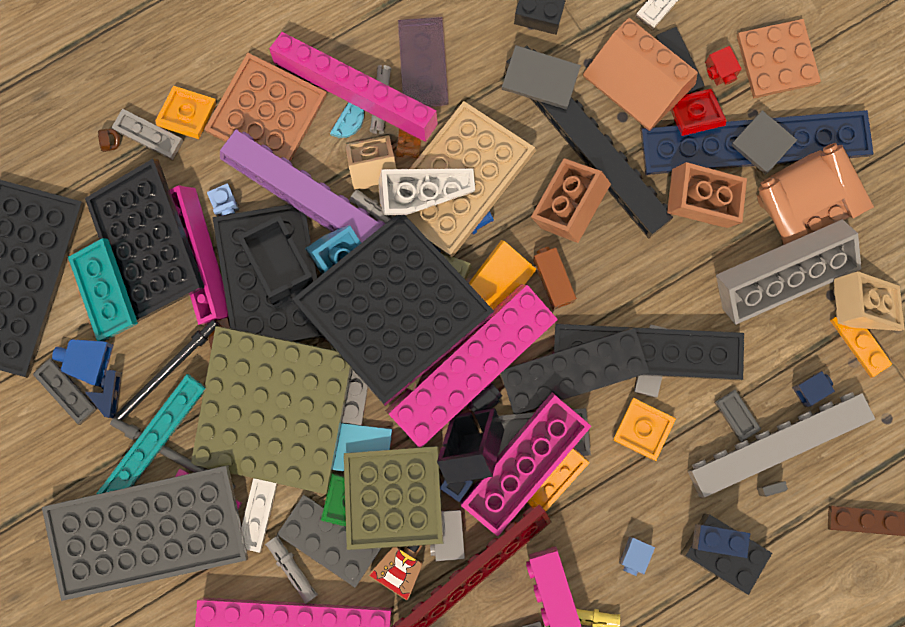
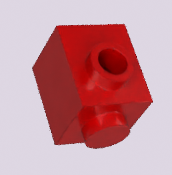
(723, 66)

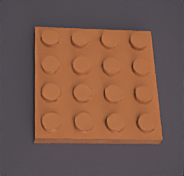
(267, 106)

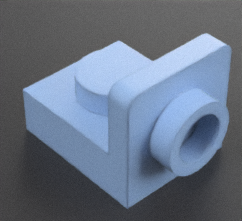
(223, 200)

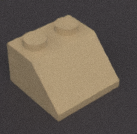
(368, 159)

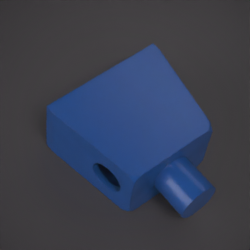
(84, 360)

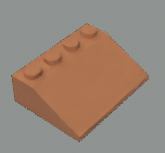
(640, 74)

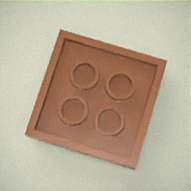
(778, 58)

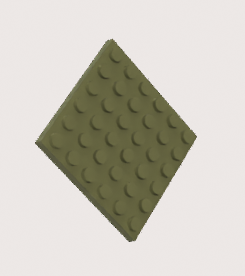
(272, 409)

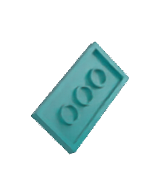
(102, 290)

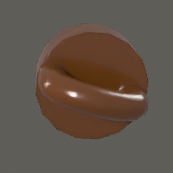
(104, 139)

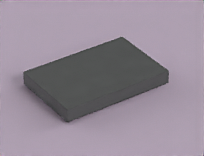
(541, 77)

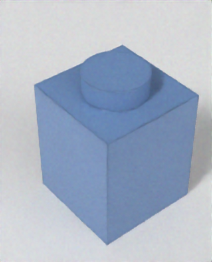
(636, 556)

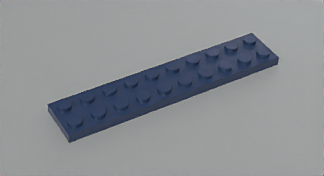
(667, 148)

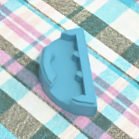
(349, 122)

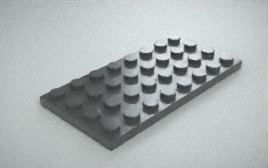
(145, 533)

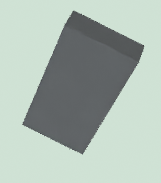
(737, 415)

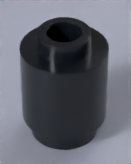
(486, 399)

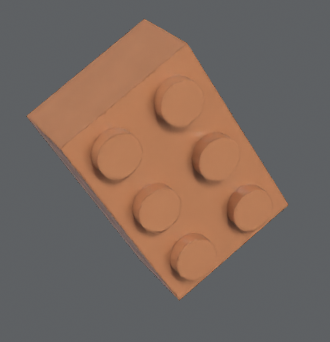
(707, 195)
(571, 200)

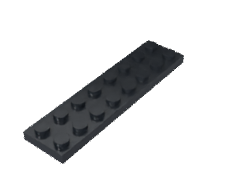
(671, 350)

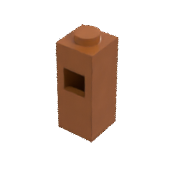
(554, 278)

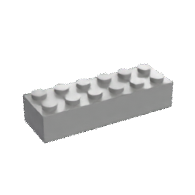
(789, 271)

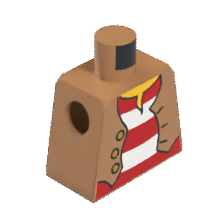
(399, 570)

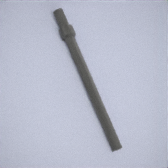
(133, 432)

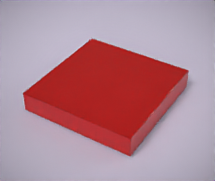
(698, 112)

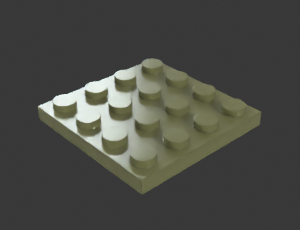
(393, 498)

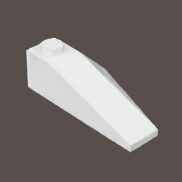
(416, 189)

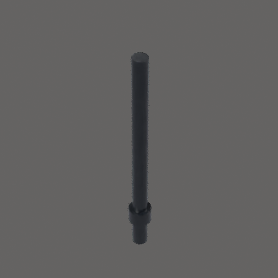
(198, 339)

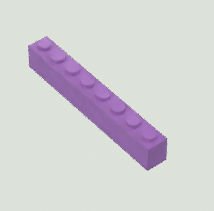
(295, 186)

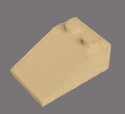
(868, 302)

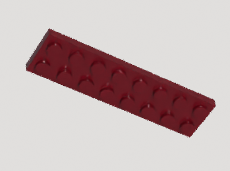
(477, 570)

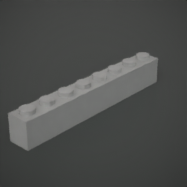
(780, 445)

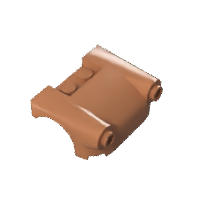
(813, 193)

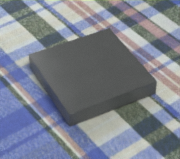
(764, 142)

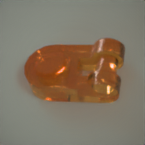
(406, 150)

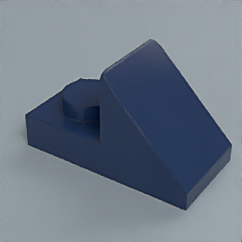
(108, 400)

